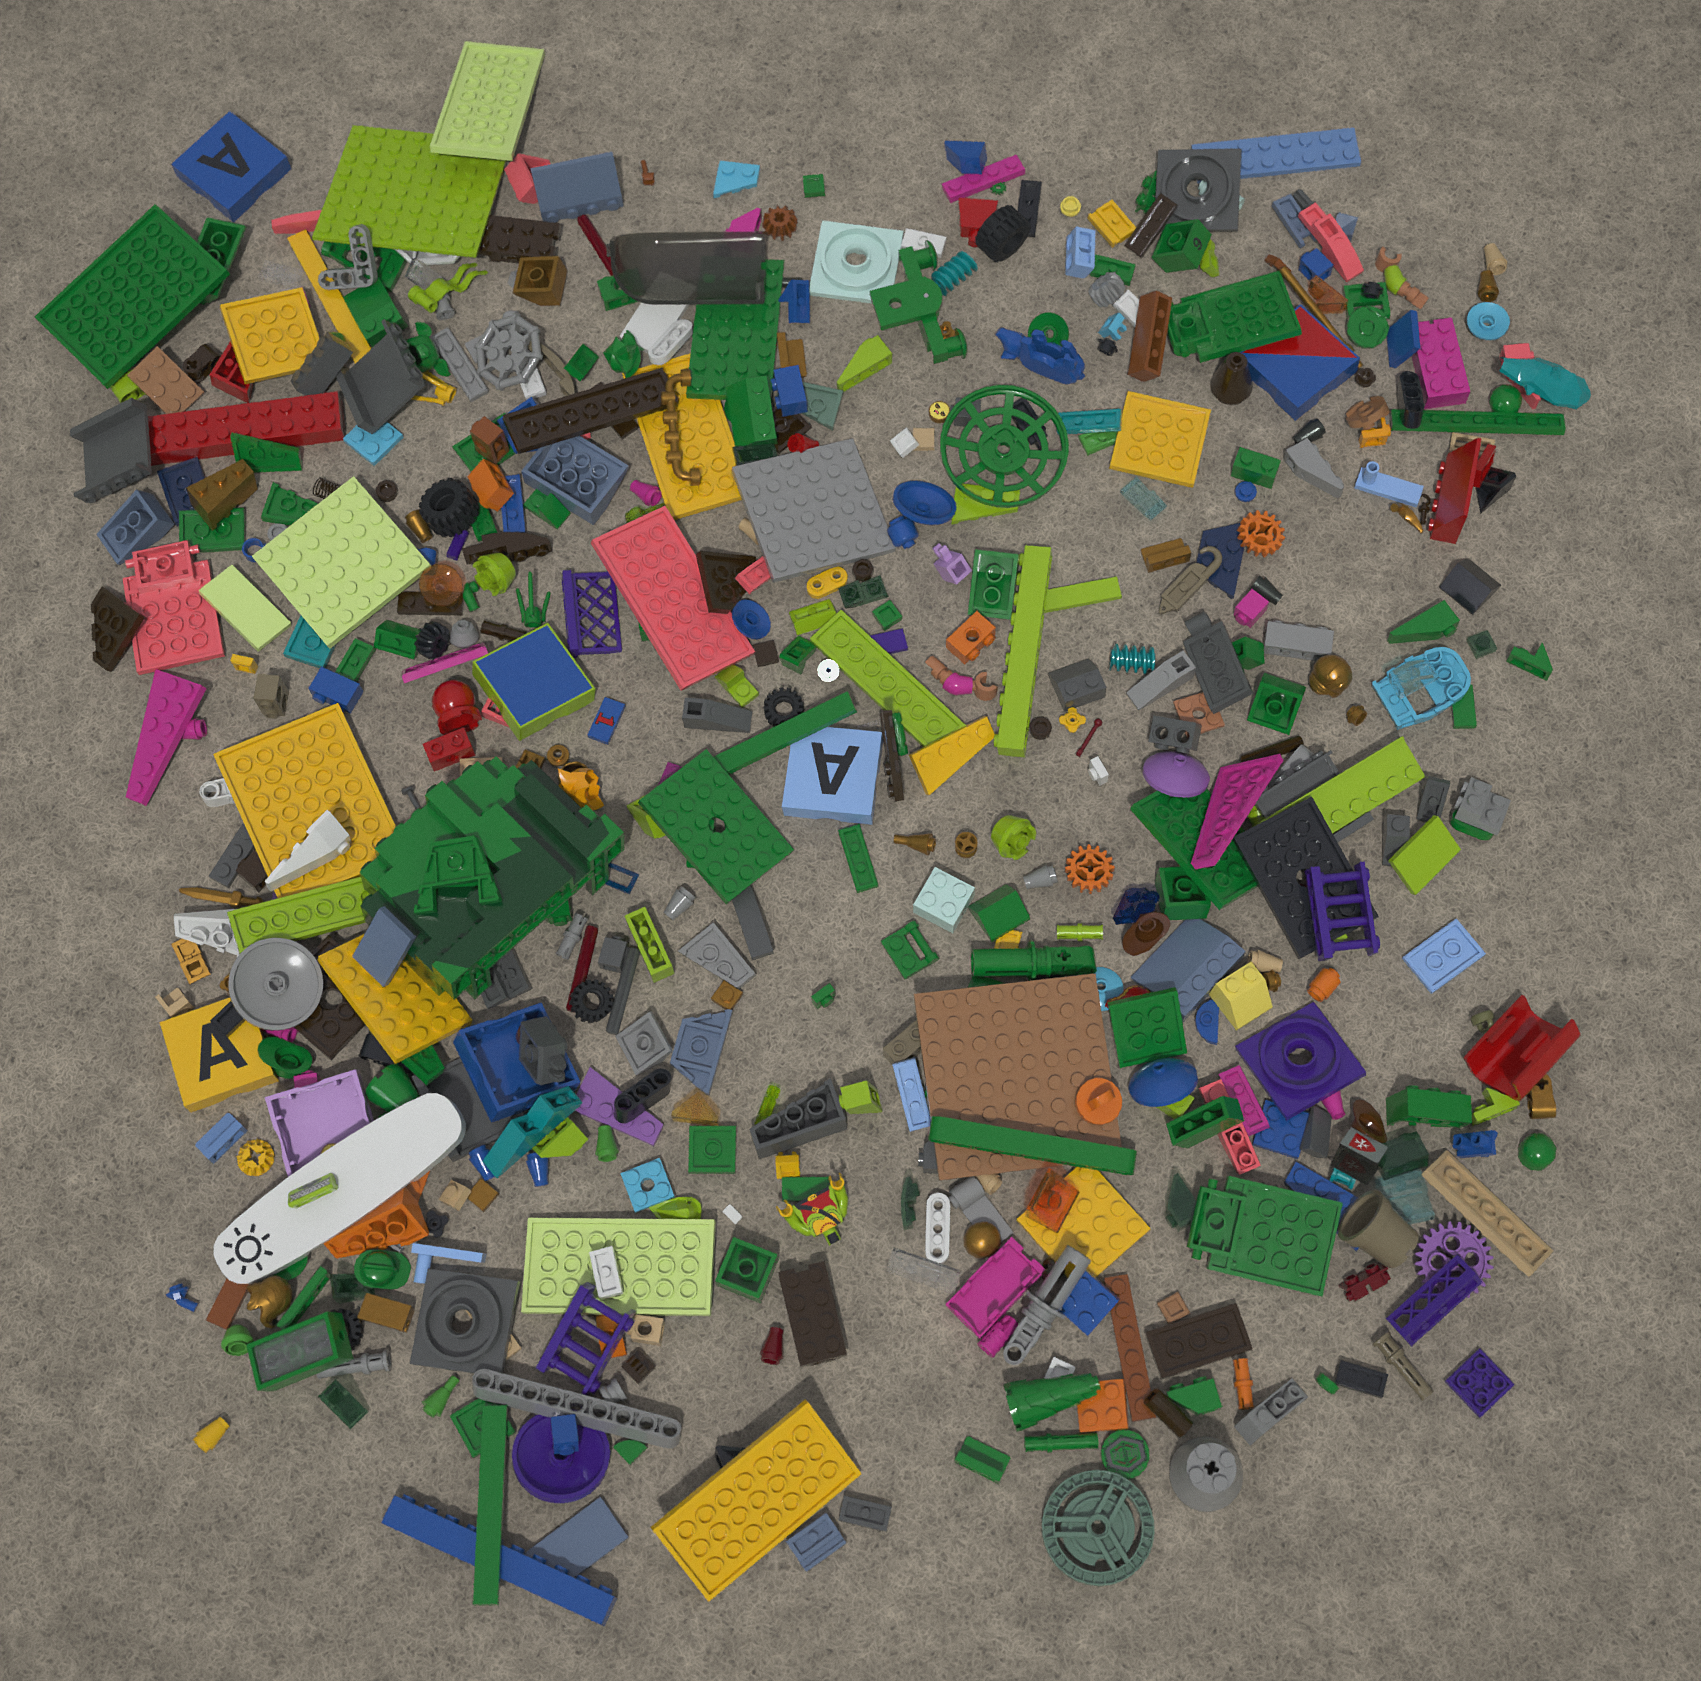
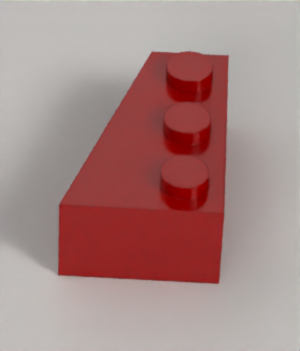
(228, 377)

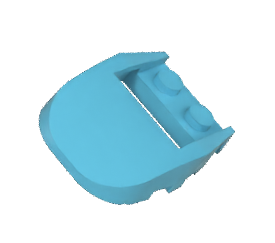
(1444, 692)

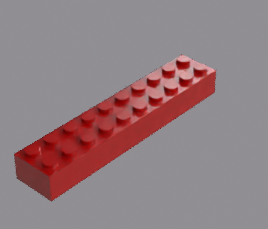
(282, 421)

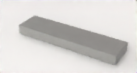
(459, 365)

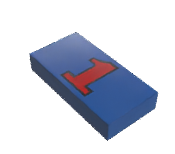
(606, 720)

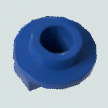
(178, 1294)

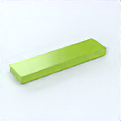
(1082, 594)

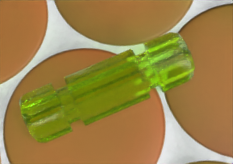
(768, 1103)

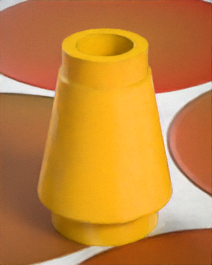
(210, 1435)

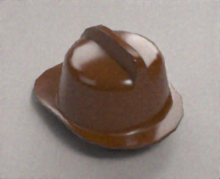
(1145, 932)
(1368, 1121)

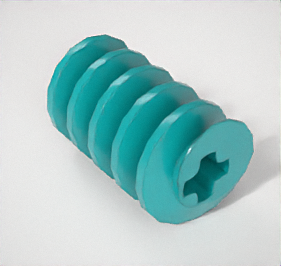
(954, 270)
(1132, 658)

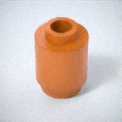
(1324, 984)

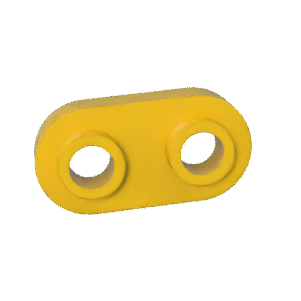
(827, 582)

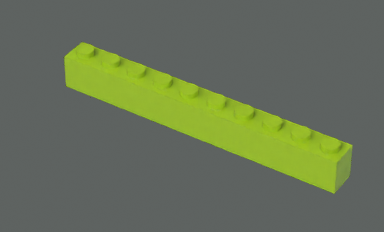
(1024, 651)

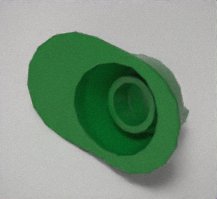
(284, 1057)
(382, 1269)

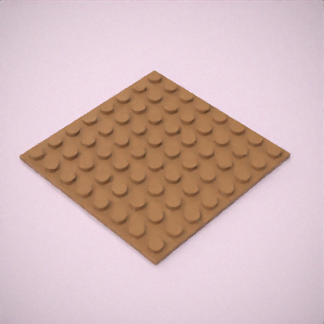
(1014, 1063)

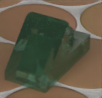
(753, 453)
(343, 1403)

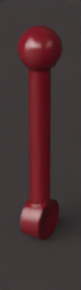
(1097, 723)

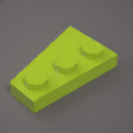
(972, 510)

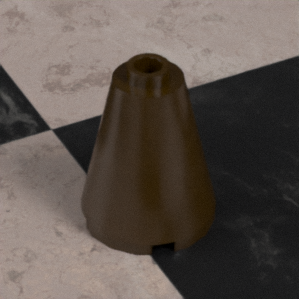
(1232, 380)

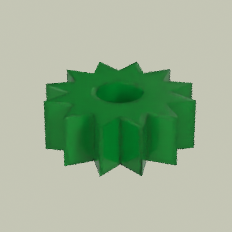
(999, 191)

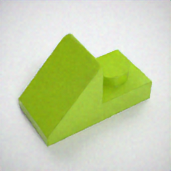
(736, 684)
(1498, 1105)

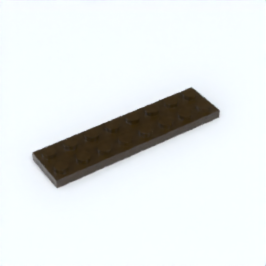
(587, 411)

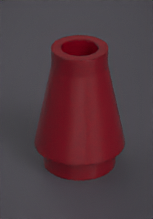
(773, 1347)

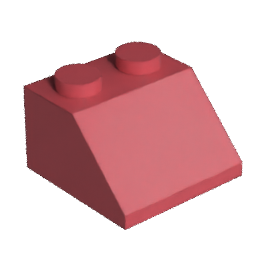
(521, 178)

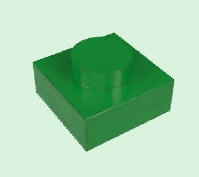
(813, 185)
(887, 615)
(824, 996)

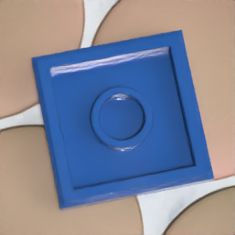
(1403, 339)

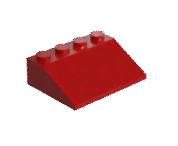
(1454, 492)

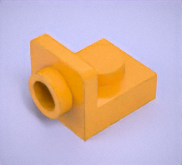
(1375, 436)

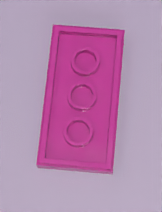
(444, 662)

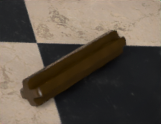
(1278, 748)

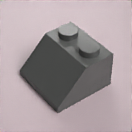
(1078, 684)

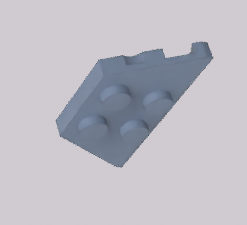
(700, 1048)

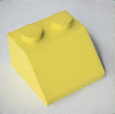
(1242, 996)

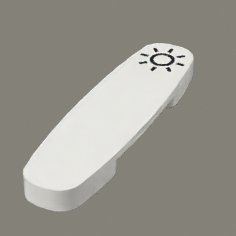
(368, 1172)

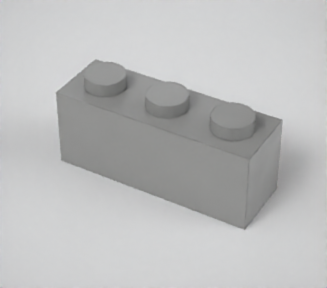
(1297, 641)

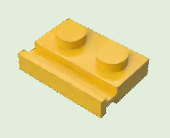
(1112, 223)

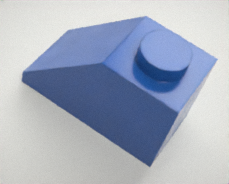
(966, 156)

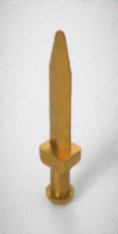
(235, 899)

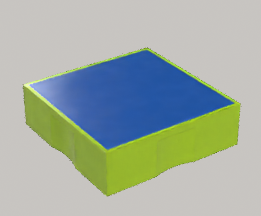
(533, 681)

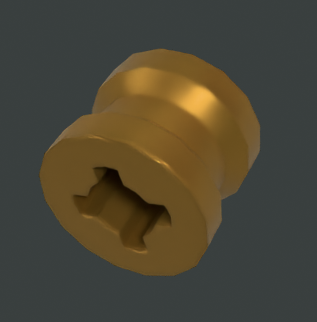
(964, 841)

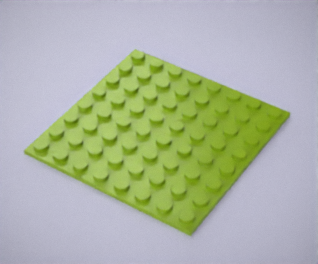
(409, 194)

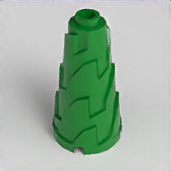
(1043, 1398)

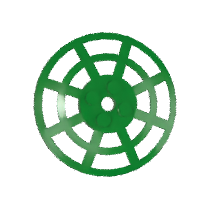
(1005, 435)

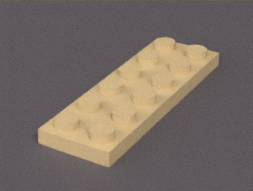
(1487, 1213)

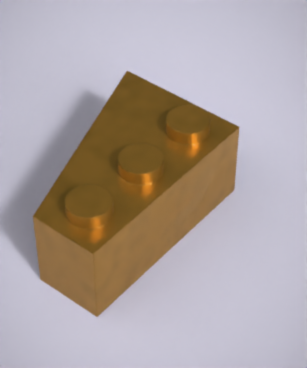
(221, 492)

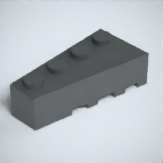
(800, 1122)

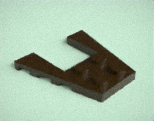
(891, 767)

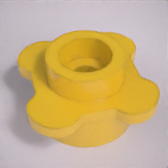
(1072, 726)

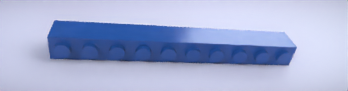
(516, 1568)

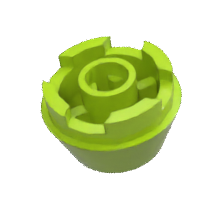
(494, 573)
(1012, 836)

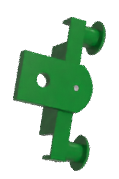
(919, 302)

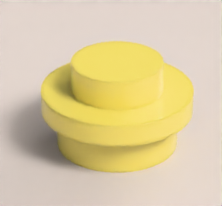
(1070, 206)

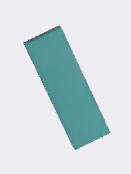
(1092, 421)

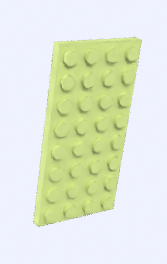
(487, 101)
(660, 1263)

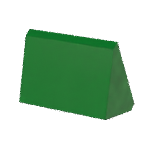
(999, 912)

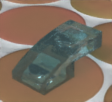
(1142, 499)

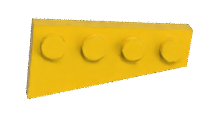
(948, 754)

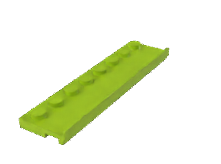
(1364, 785)

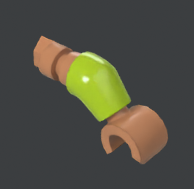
(1396, 282)

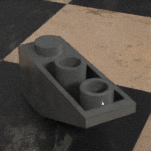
(715, 716)

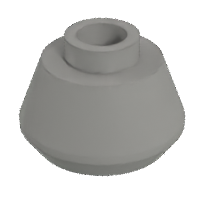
(463, 634)

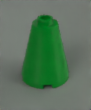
(391, 1089)

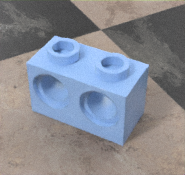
(1080, 252)

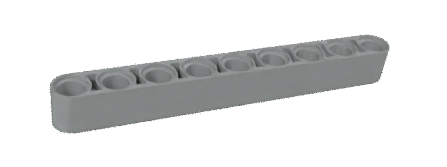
(585, 1416)

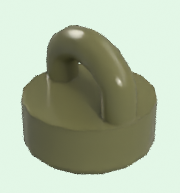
(1483, 1017)

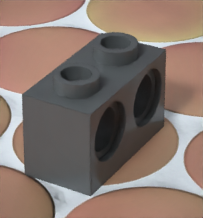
(1175, 731)

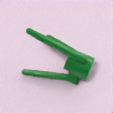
(532, 616)

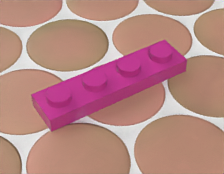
(992, 174)

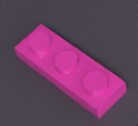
(1239, 1088)

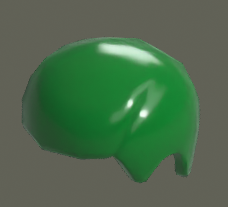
(1505, 399)
(1537, 1151)

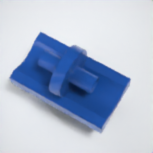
(1475, 1144)

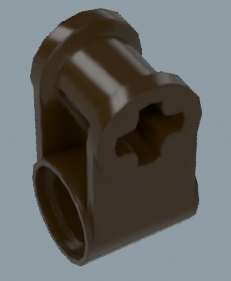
(201, 361)

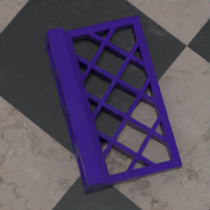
(572, 610)

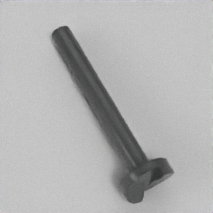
(409, 791)

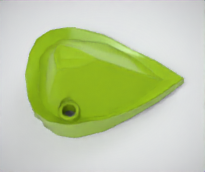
(678, 1209)

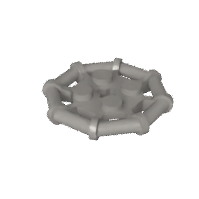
(502, 342)

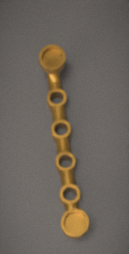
(672, 436)

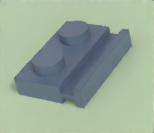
(816, 1542)

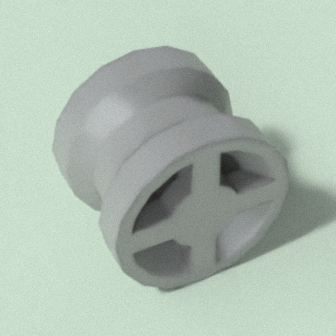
(613, 1392)

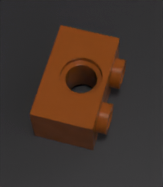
(489, 440)

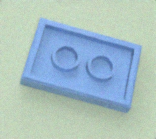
(1443, 956)

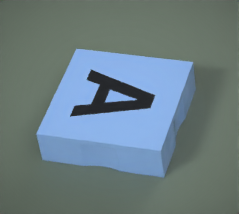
(834, 775)

